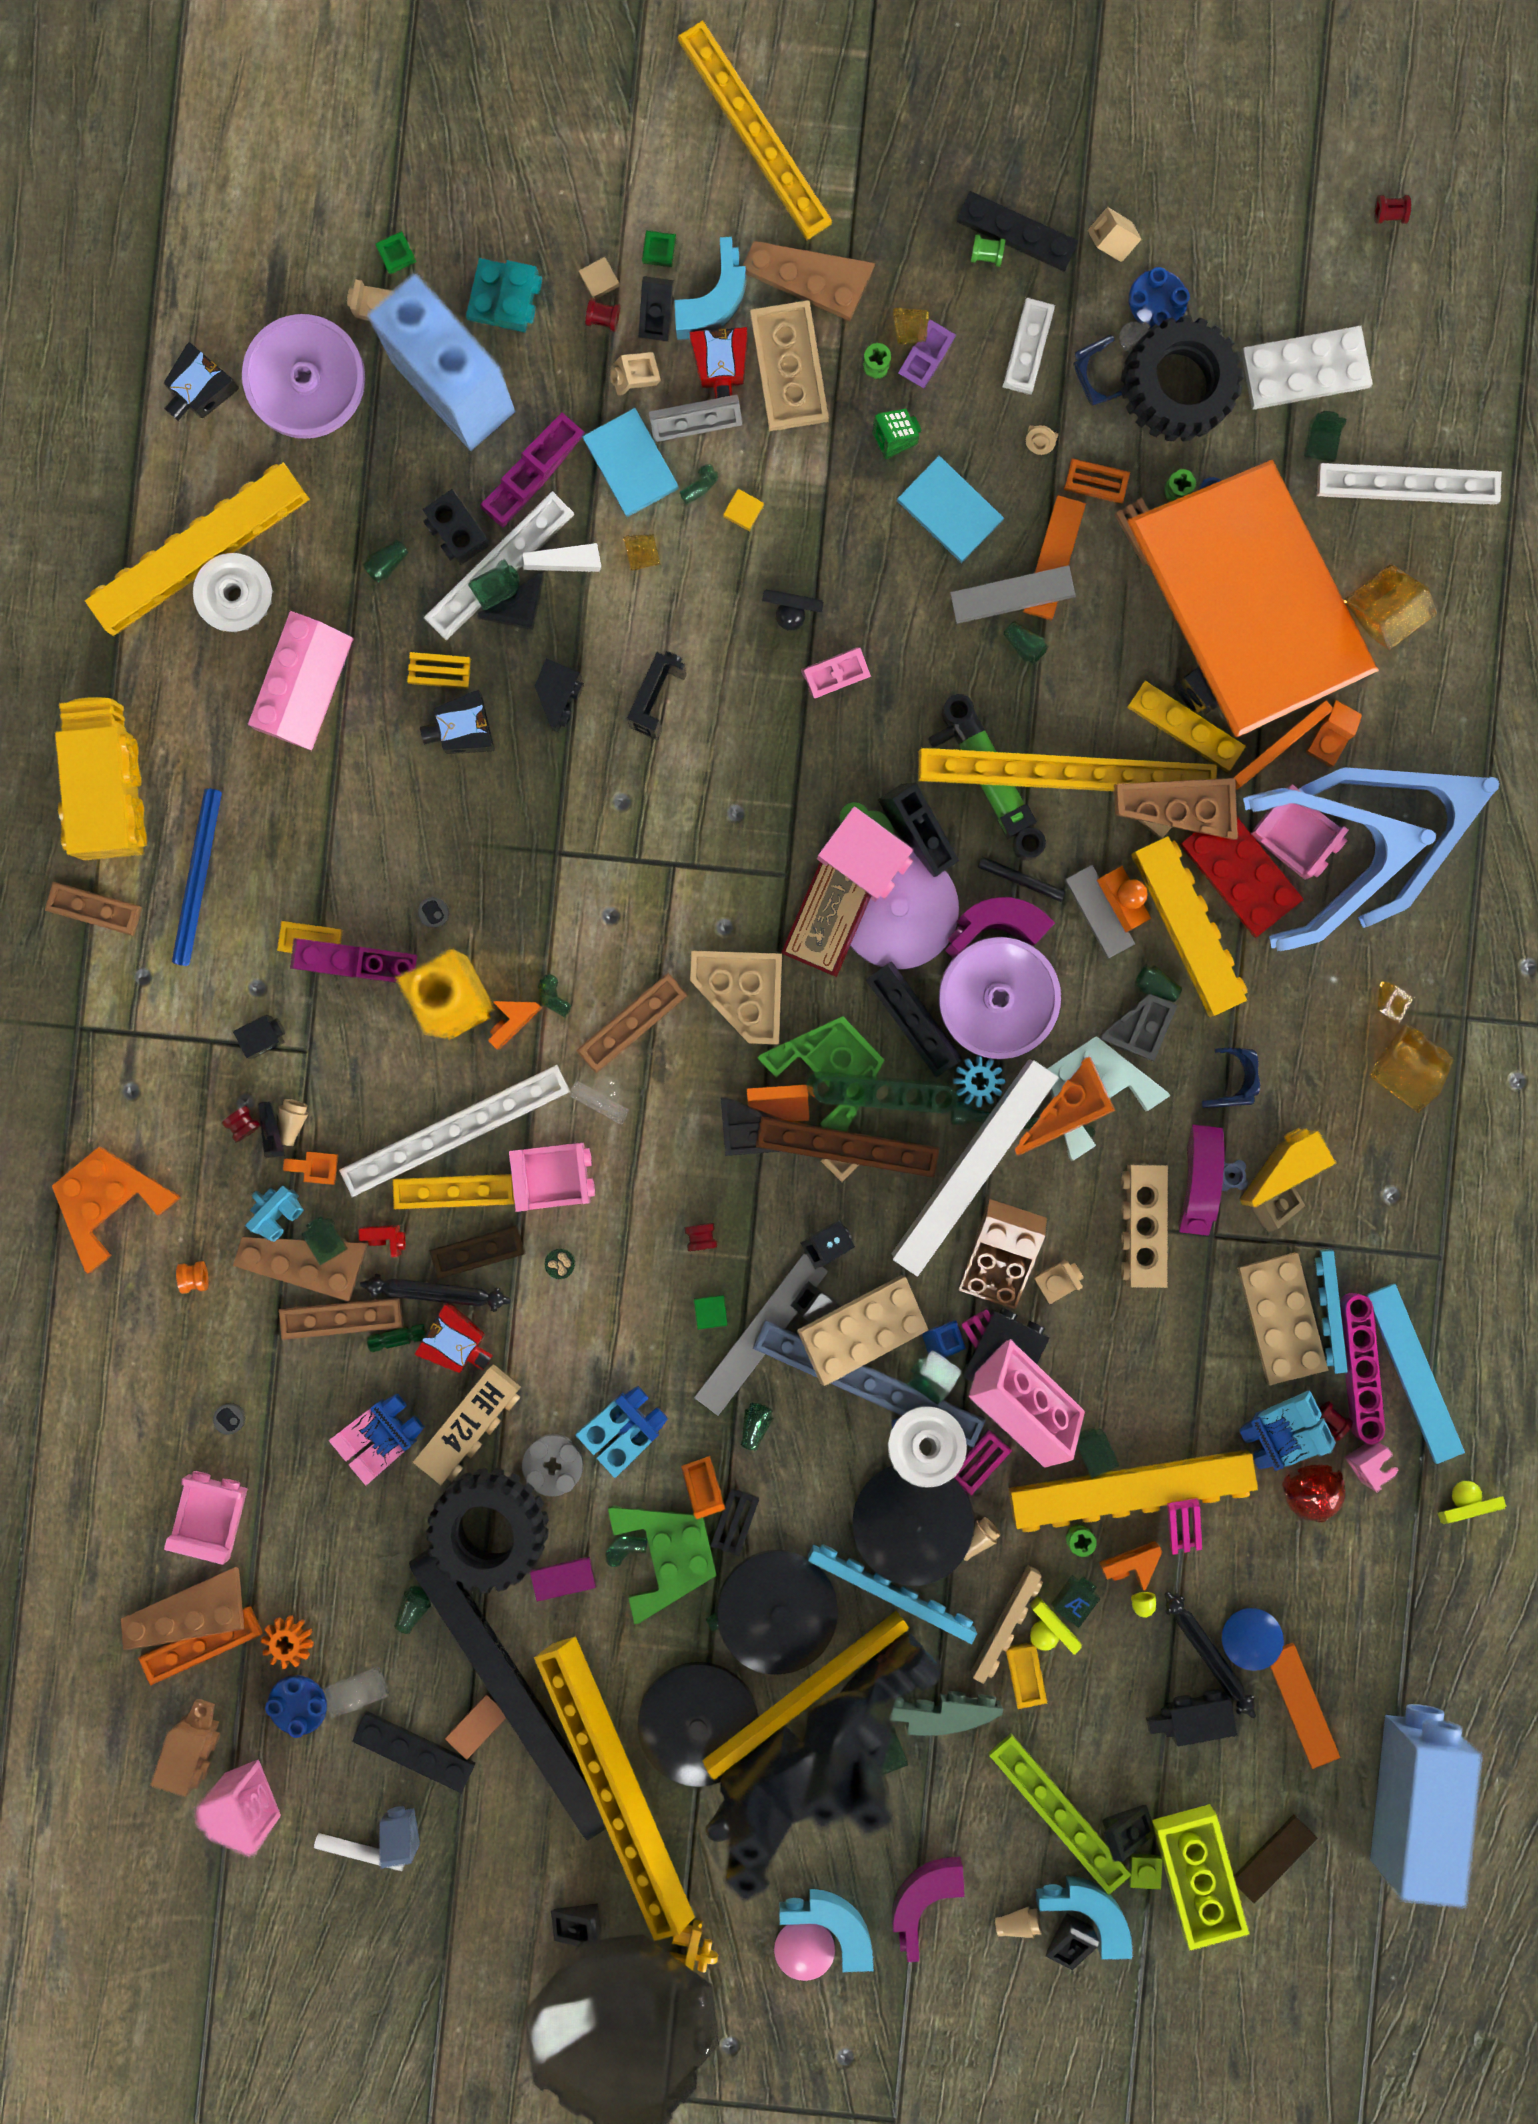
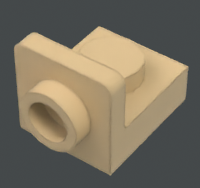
(365, 299)
(634, 372)
(1059, 1281)

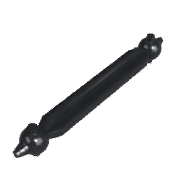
(435, 1292)
(1210, 1655)

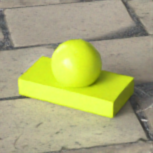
(1469, 1501)
(1047, 1632)

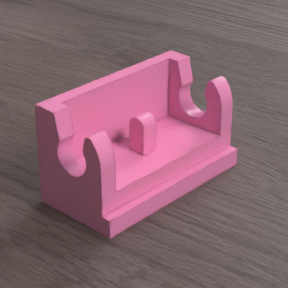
(836, 672)
(1367, 1463)

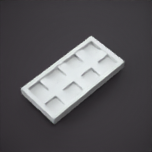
(1306, 367)

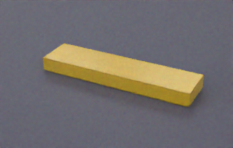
(453, 1191)

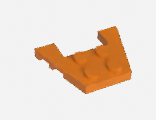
(95, 1192)

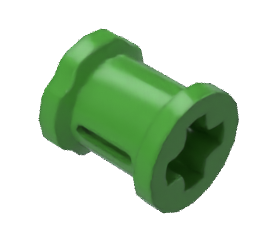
(988, 250)
(882, 354)
(1188, 484)
(1089, 1543)

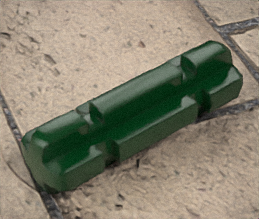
(396, 1338)

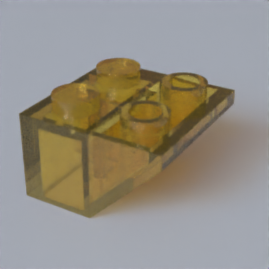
(1391, 606)
(1412, 1068)

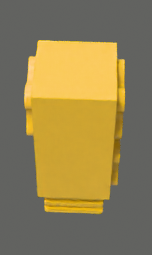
(98, 781)
(447, 995)

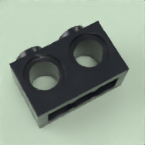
(459, 525)
(1196, 692)

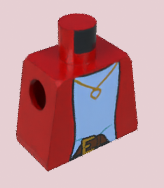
(720, 358)
(454, 1342)

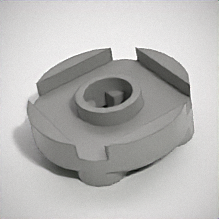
(565, 1453)

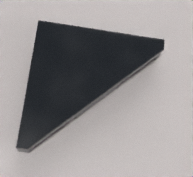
(518, 609)
(270, 1135)

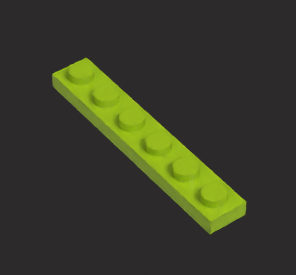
(1059, 1813)

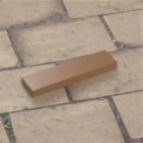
(632, 1023)
(341, 1318)

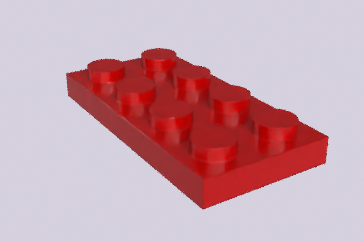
(1243, 877)

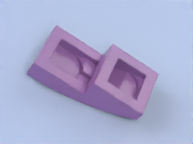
(927, 355)

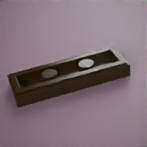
(477, 1252)
(1274, 1858)

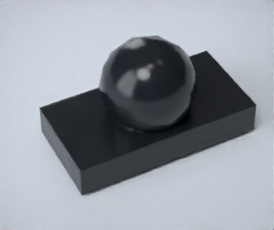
(791, 611)

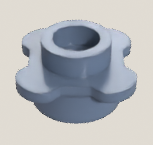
(1239, 1180)

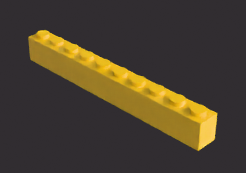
(615, 1788)

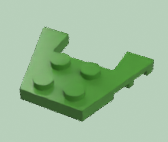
(833, 1049)
(678, 1553)

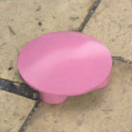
(804, 1950)

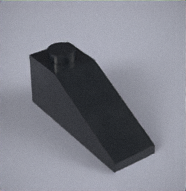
(918, 827)

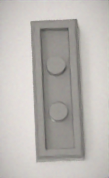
(695, 418)
(1098, 912)

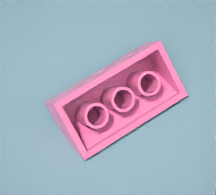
(300, 681)
(1028, 1405)
(239, 1809)

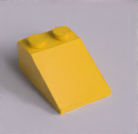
(1288, 1165)

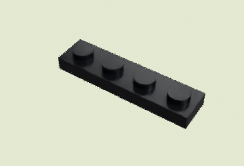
(1017, 230)
(914, 1019)
(413, 1752)

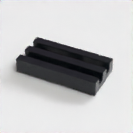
(727, 1547)

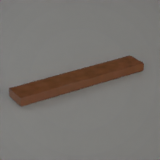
(847, 1146)

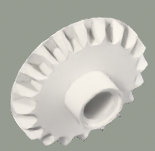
(219, 578)
(947, 1445)

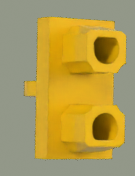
(690, 1938)

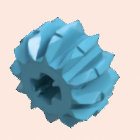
(986, 1074)

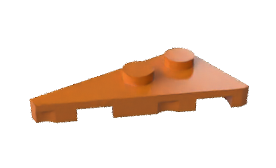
(1077, 1104)

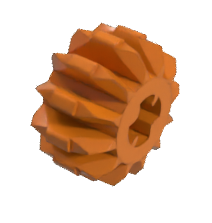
(279, 1648)

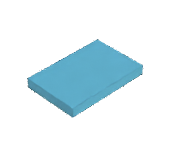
(630, 462)
(950, 509)

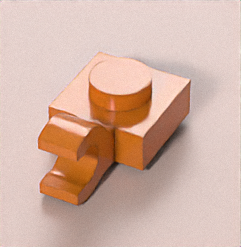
(316, 1168)

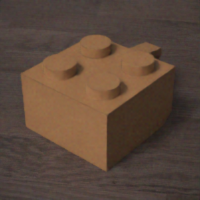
(186, 1751)

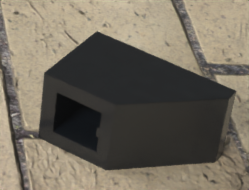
(556, 690)

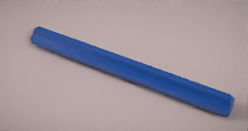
(196, 877)

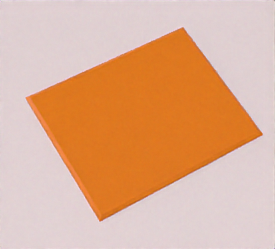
(1253, 597)

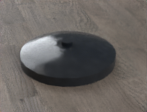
(912, 1530)
(776, 1612)
(690, 1716)

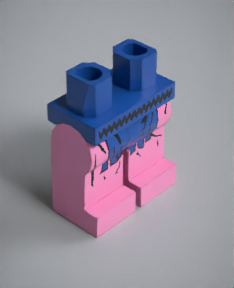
(384, 1430)

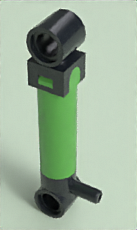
(1013, 814)

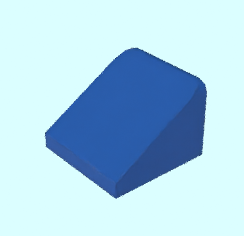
(944, 1339)

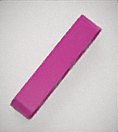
(1368, 1381)

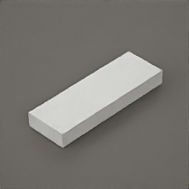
(1028, 346)

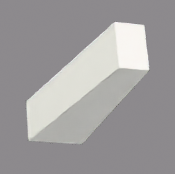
(564, 559)

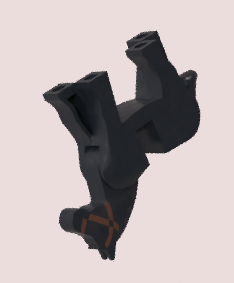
(824, 1777)

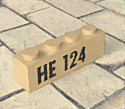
(467, 1424)

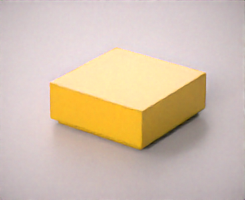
(743, 509)

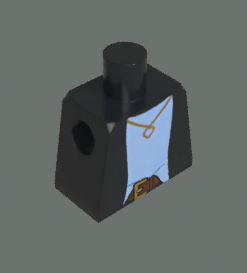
(197, 384)
(460, 726)

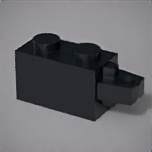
(1195, 1719)

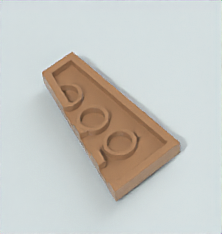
(821, 278)
(1185, 805)
(295, 1263)
(192, 1613)

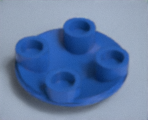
(1158, 297)
(1252, 1639)
(296, 1705)

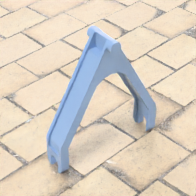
(1462, 800)
(1394, 847)

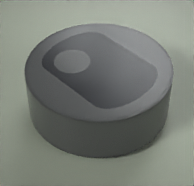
(433, 912)
(229, 1418)

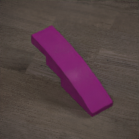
(532, 470)

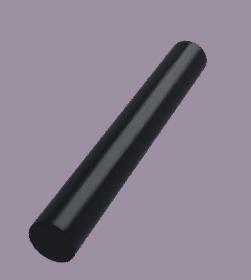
(1021, 879)

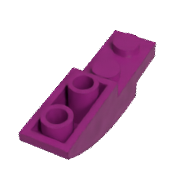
(350, 960)

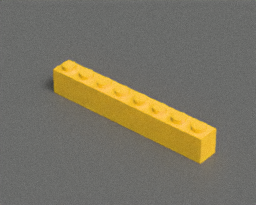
(184, 554)
(1132, 1489)

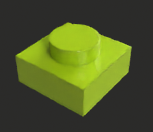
(1145, 1871)

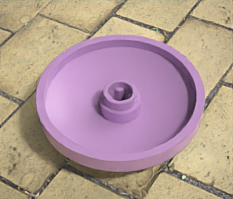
(303, 376)
(911, 921)
(999, 997)

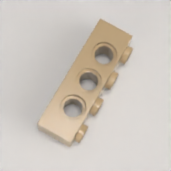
(1154, 1272)

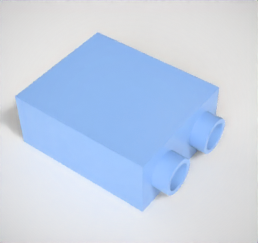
(442, 362)
(1425, 1807)

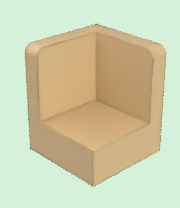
(1114, 234)

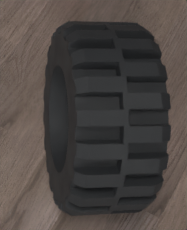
(1212, 355)
(461, 1557)

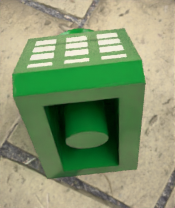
(895, 431)

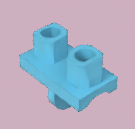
(270, 1208)

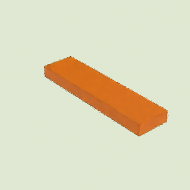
(1058, 545)
(1282, 744)
(183, 1654)
(1303, 1708)

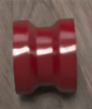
(241, 1124)
(700, 1237)

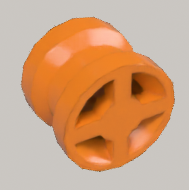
(192, 1277)

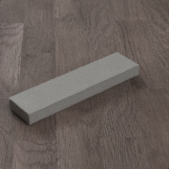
(1013, 594)

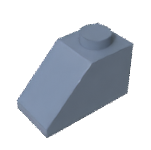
(398, 1837)

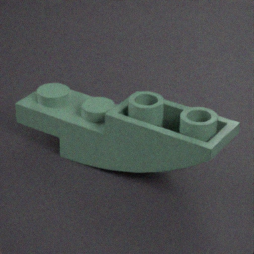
(952, 1715)

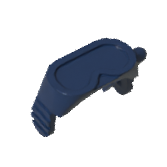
(1080, 365)
(1251, 1082)

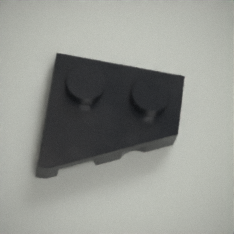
(741, 1128)

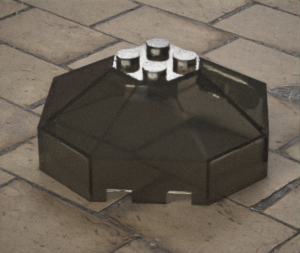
(621, 2032)

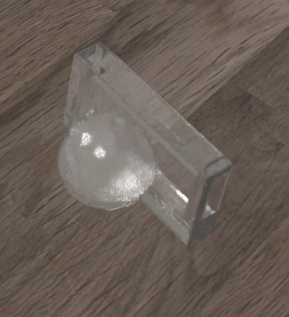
(602, 1097)
(355, 1692)

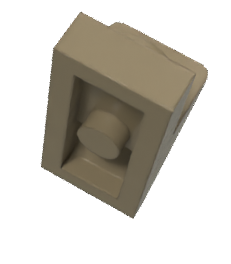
(1279, 1209)

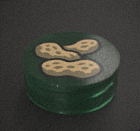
(560, 1263)

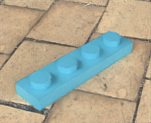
(1332, 1323)

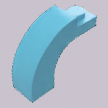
(720, 304)
(1093, 1901)
(840, 1918)

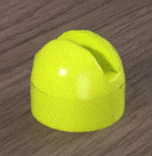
(1144, 1603)

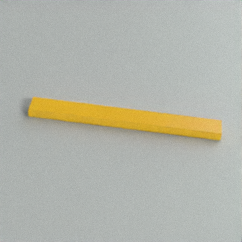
(754, 130)
(805, 1695)

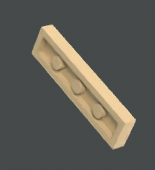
(1013, 1613)

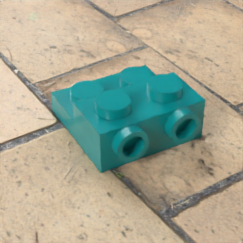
(504, 294)

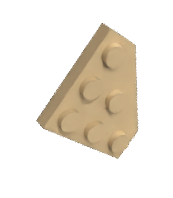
(743, 990)

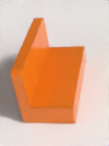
(782, 1102)

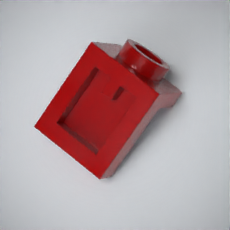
(379, 1234)

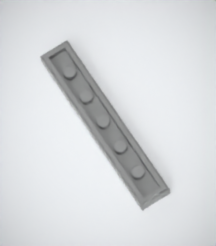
(742, 1357)

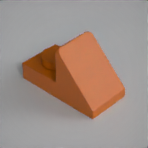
(1334, 734)
(519, 1015)
(1141, 1560)

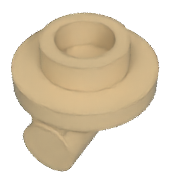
(1040, 439)

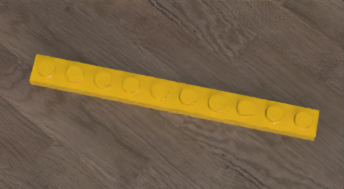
(1051, 770)

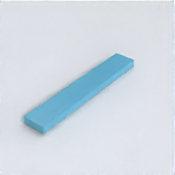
(1415, 1374)

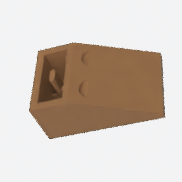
(1003, 1254)

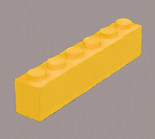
(1189, 926)

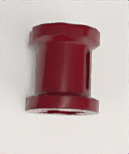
(1392, 209)
(602, 315)
(1336, 1422)

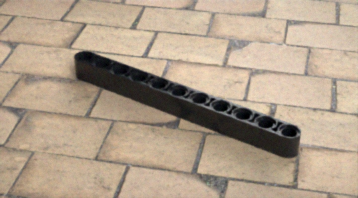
(510, 1693)

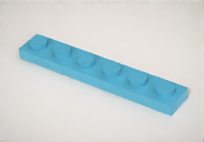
(903, 1598)

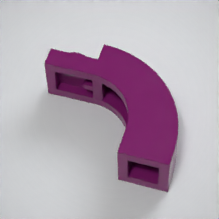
(1007, 914)
(1204, 1180)
(926, 1884)

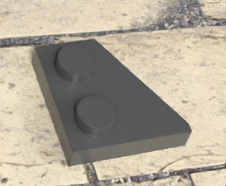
(1142, 1027)

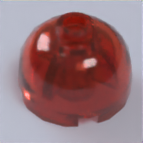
(1315, 1492)

